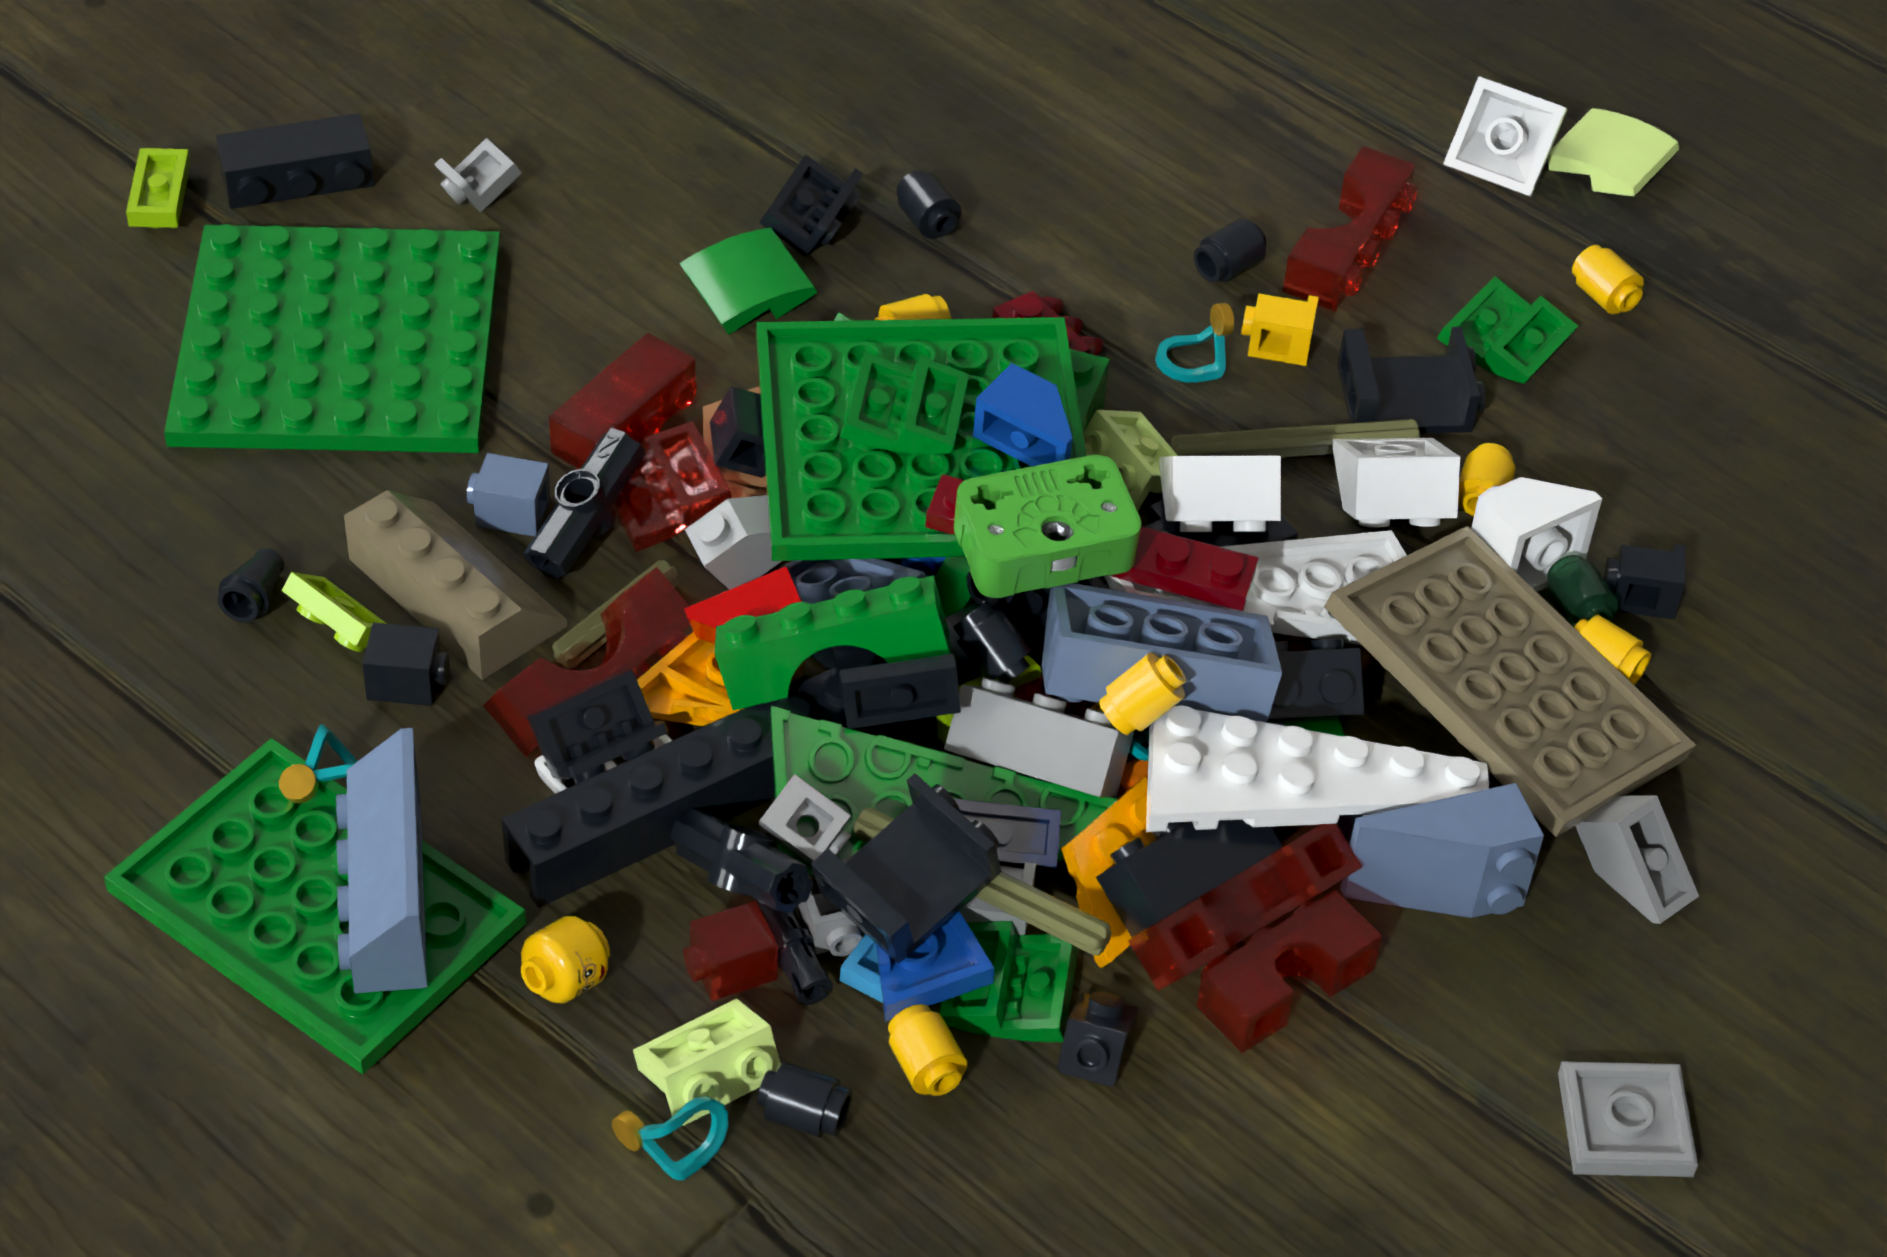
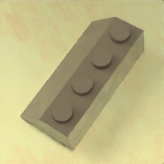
(448, 581)

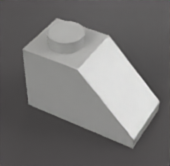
(734, 540)
(1638, 855)

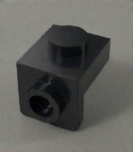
(1097, 1037)

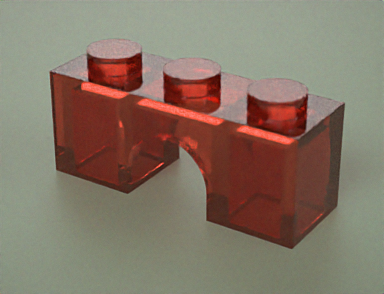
(1319, 942)

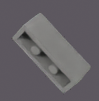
(1039, 738)

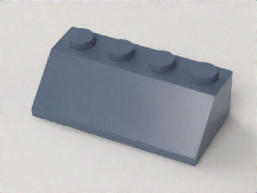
(1104, 632)
(383, 870)

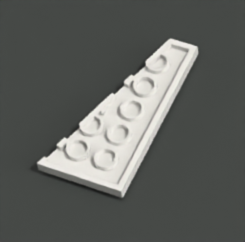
(1298, 578)
(1279, 775)

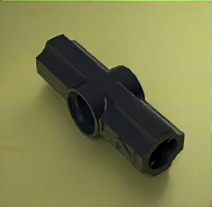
(584, 504)
(741, 860)

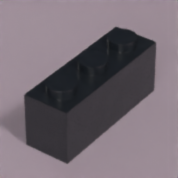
(295, 160)
(1180, 868)

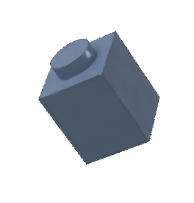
(510, 494)

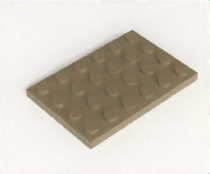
(1510, 678)

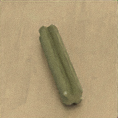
(590, 632)

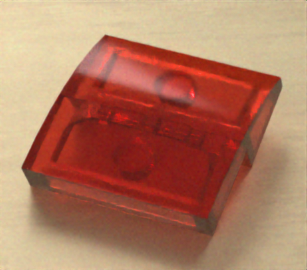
(670, 487)

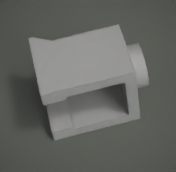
(828, 926)

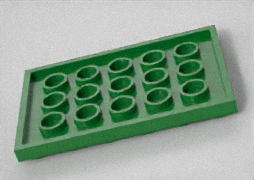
(256, 898)

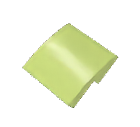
(1614, 151)

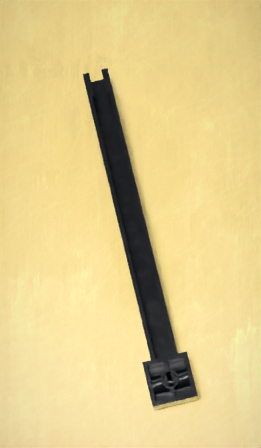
(730, 762)

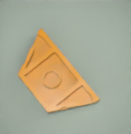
(689, 685)
(1089, 856)

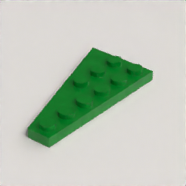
(872, 772)

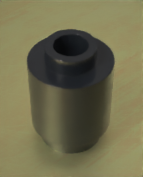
(928, 204)
(1230, 251)
(992, 643)
(804, 1100)

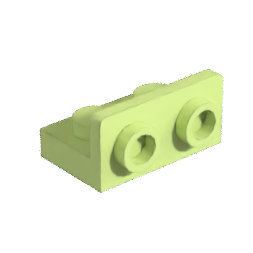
(1132, 446)
(710, 1056)

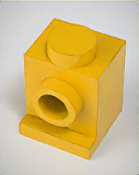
(1280, 328)

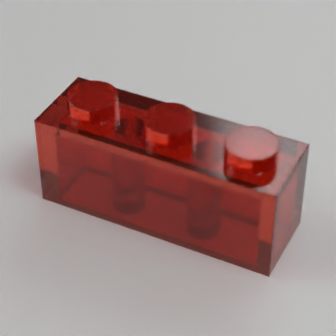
(629, 395)

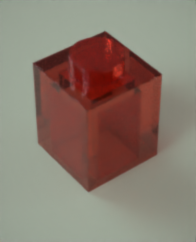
(731, 951)

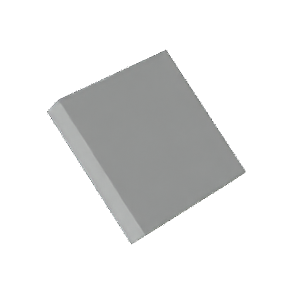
(1627, 1119)

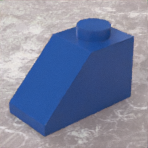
(1023, 418)

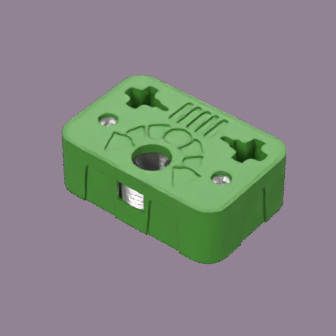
(1046, 525)

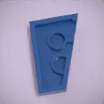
(937, 970)

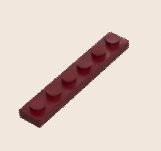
(1161, 558)

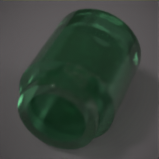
(1580, 590)

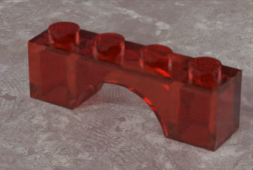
(1332, 260)
(637, 626)
(1244, 904)

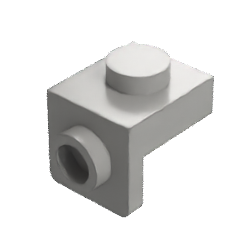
(479, 176)

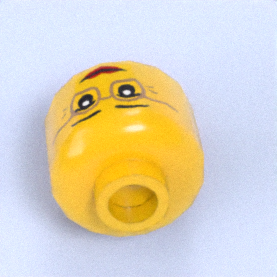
(564, 959)

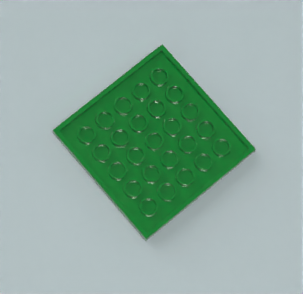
(336, 340)
(866, 501)

